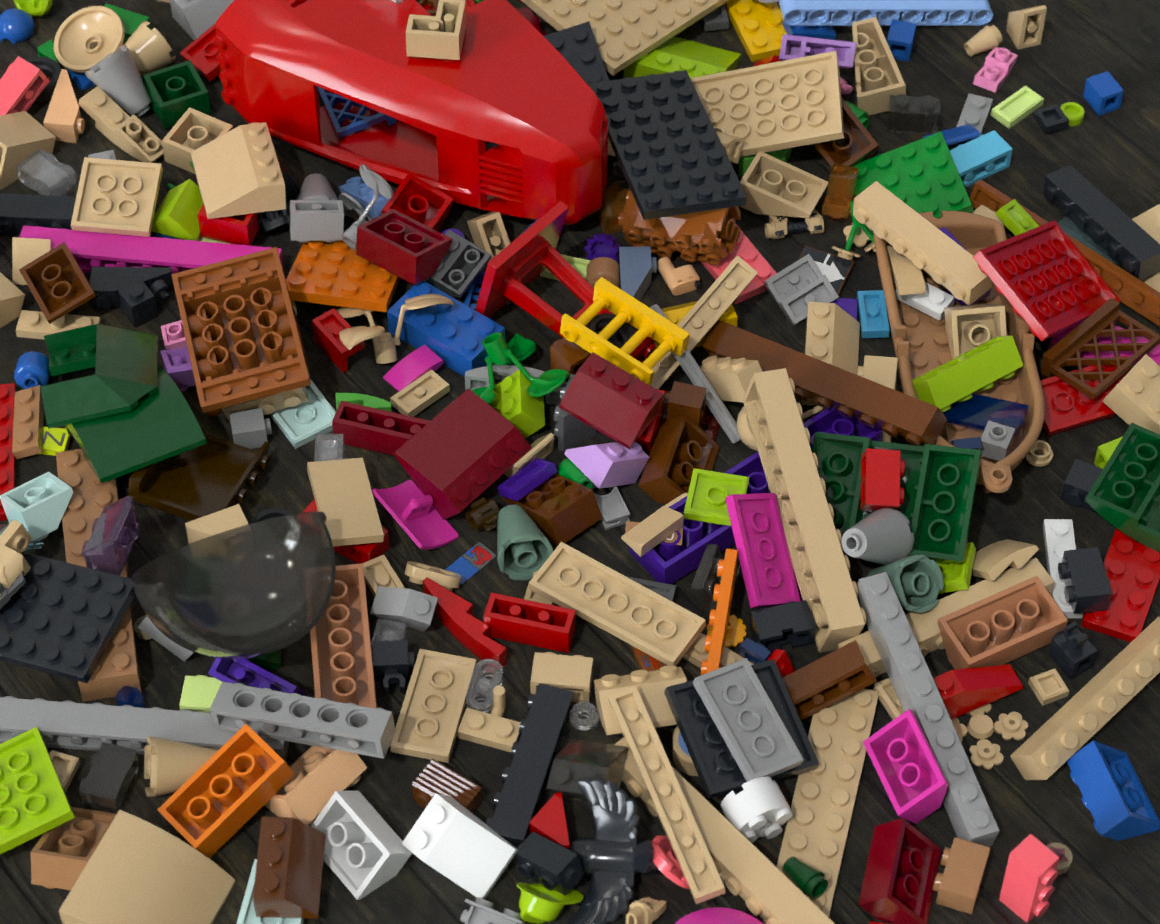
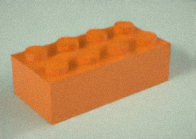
(226, 791)

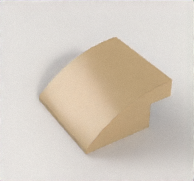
(146, 879)

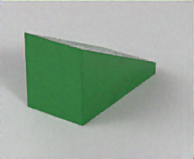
(47, 50)

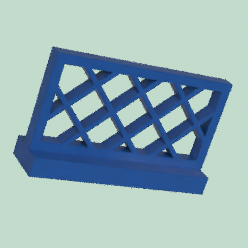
(359, 120)

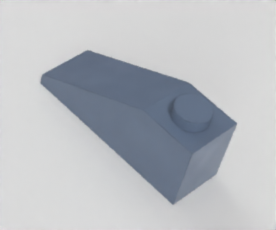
(636, 270)

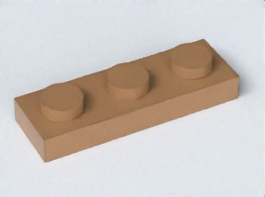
(28, 422)

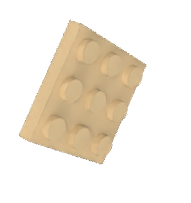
(116, 197)

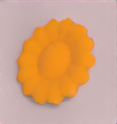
(735, 632)

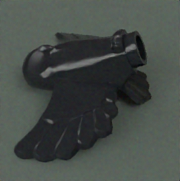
(610, 855)

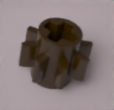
(482, 514)

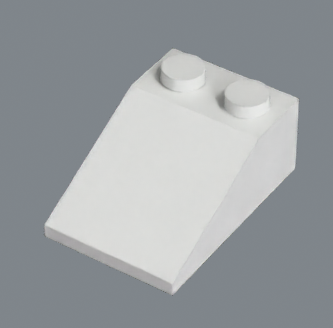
(459, 845)

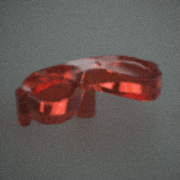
(713, 424)

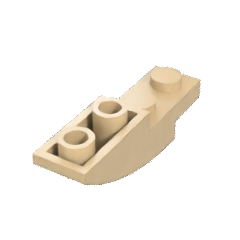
(120, 128)

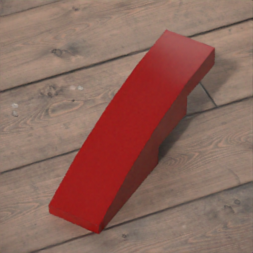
(458, 618)

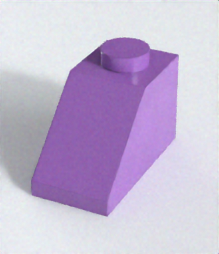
(178, 366)

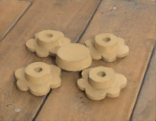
(982, 727)

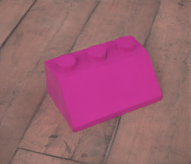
(907, 767)

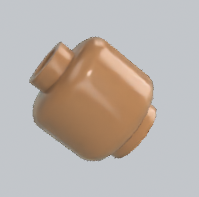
(605, 268)

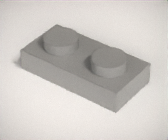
(975, 112)

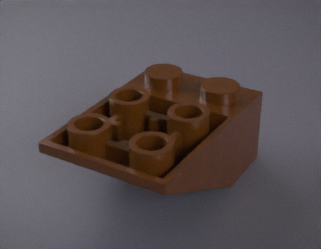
(560, 508)

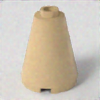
(149, 49)
(171, 764)

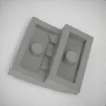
(797, 286)

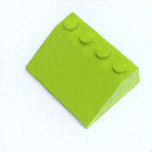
(683, 55)

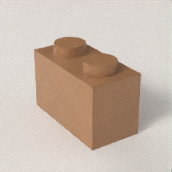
(962, 875)

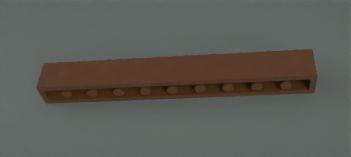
(832, 386)

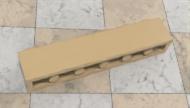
(921, 243)

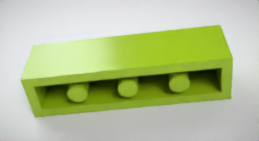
(969, 372)

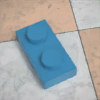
(873, 314)

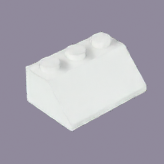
(359, 843)

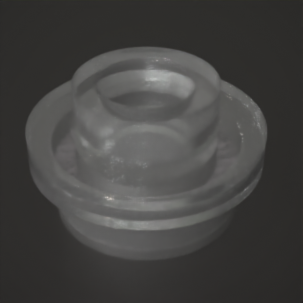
(584, 709)

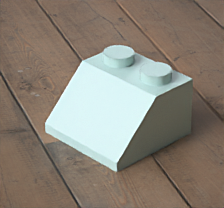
(38, 504)

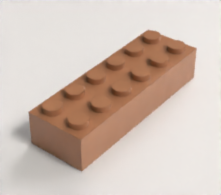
(343, 643)

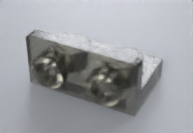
(706, 578)

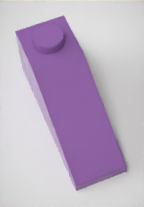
(799, 46)

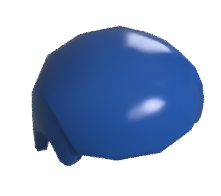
(16, 25)

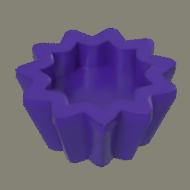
(602, 246)

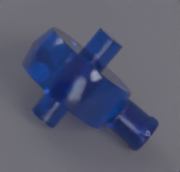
(130, 696)

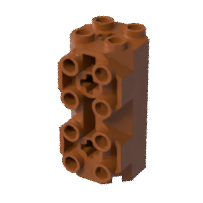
(697, 235)

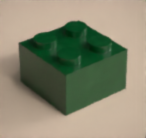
(174, 91)

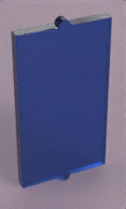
(979, 409)

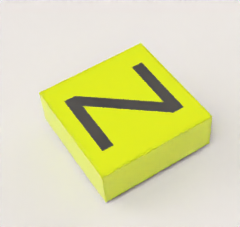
(55, 440)

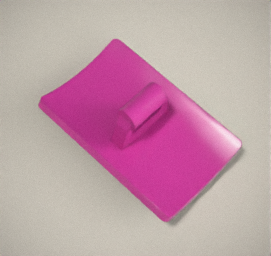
(416, 515)

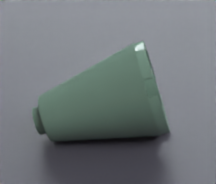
(520, 544)
(914, 581)

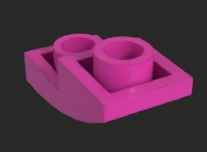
(412, 367)

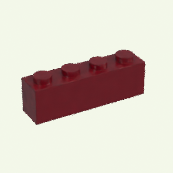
(374, 428)

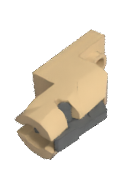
(13, 564)

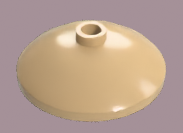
(88, 38)

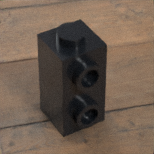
(548, 864)

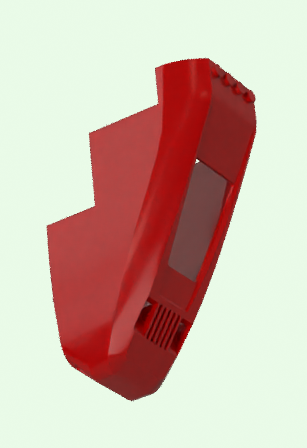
(501, 91)

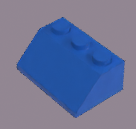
(1112, 792)

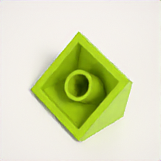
(179, 212)

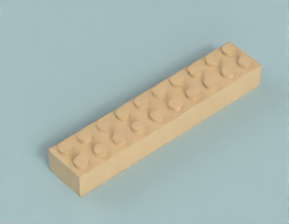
(803, 508)

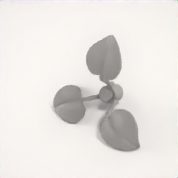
(355, 210)

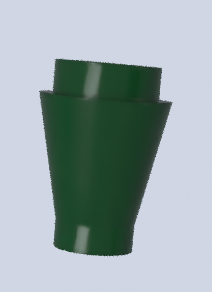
(806, 878)

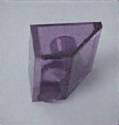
(112, 537)

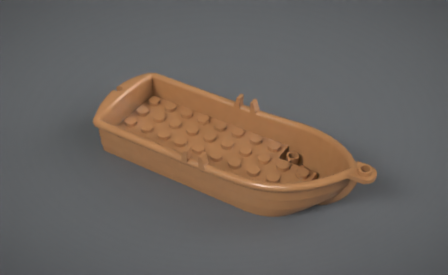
(923, 345)

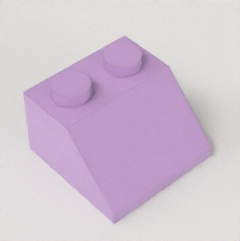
(609, 463)

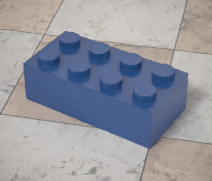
(447, 329)

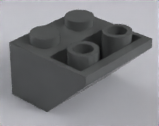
(459, 266)
(568, 428)

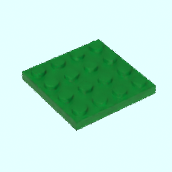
(918, 175)

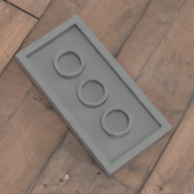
(747, 721)

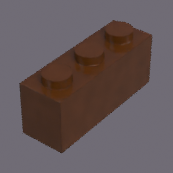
(829, 679)

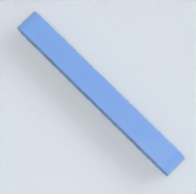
(913, 11)

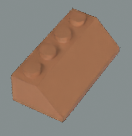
(1002, 626)

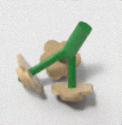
(857, 234)

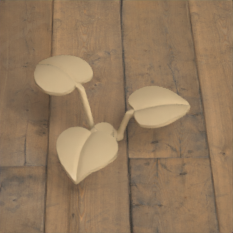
(383, 342)

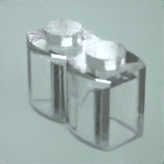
(46, 175)

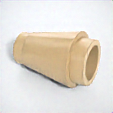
(984, 40)

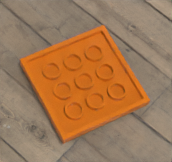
(338, 277)

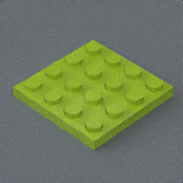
(29, 791)

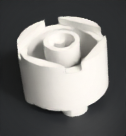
(757, 809)

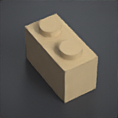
(563, 672)

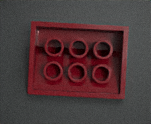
(461, 453)

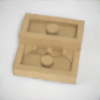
(996, 557)

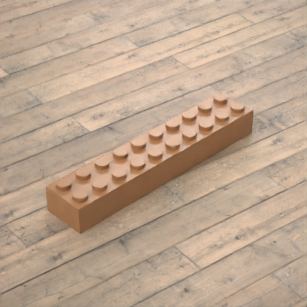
(120, 660)

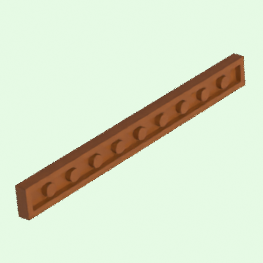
(1127, 287)

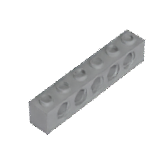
(303, 719)

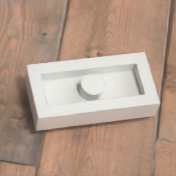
(930, 302)

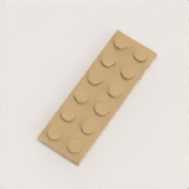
(617, 604)

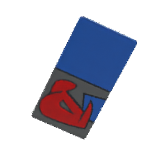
(472, 561)

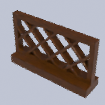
(1081, 339)

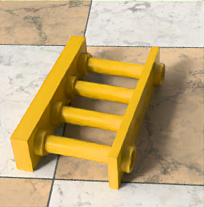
(627, 311)

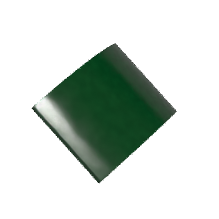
(139, 437)
(936, 485)
(1130, 487)

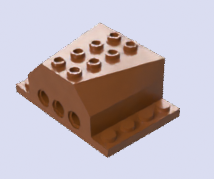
(241, 330)

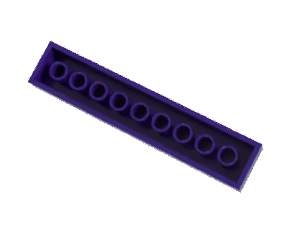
(671, 561)

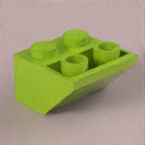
(517, 405)

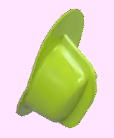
(543, 905)

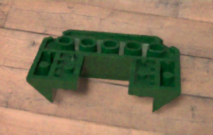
(123, 372)

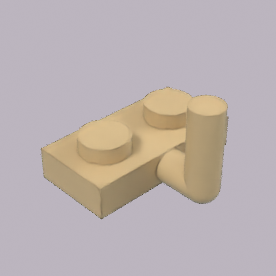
(491, 728)

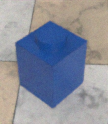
(901, 39)
(1103, 93)

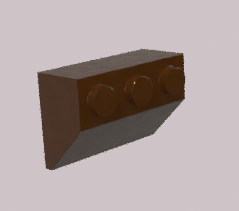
(854, 147)
(673, 456)
(288, 869)

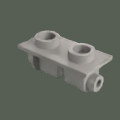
(482, 913)

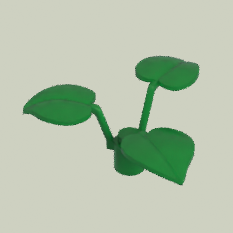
(516, 351)

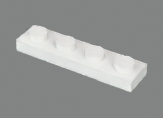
(1057, 539)

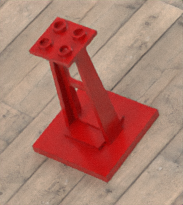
(526, 259)

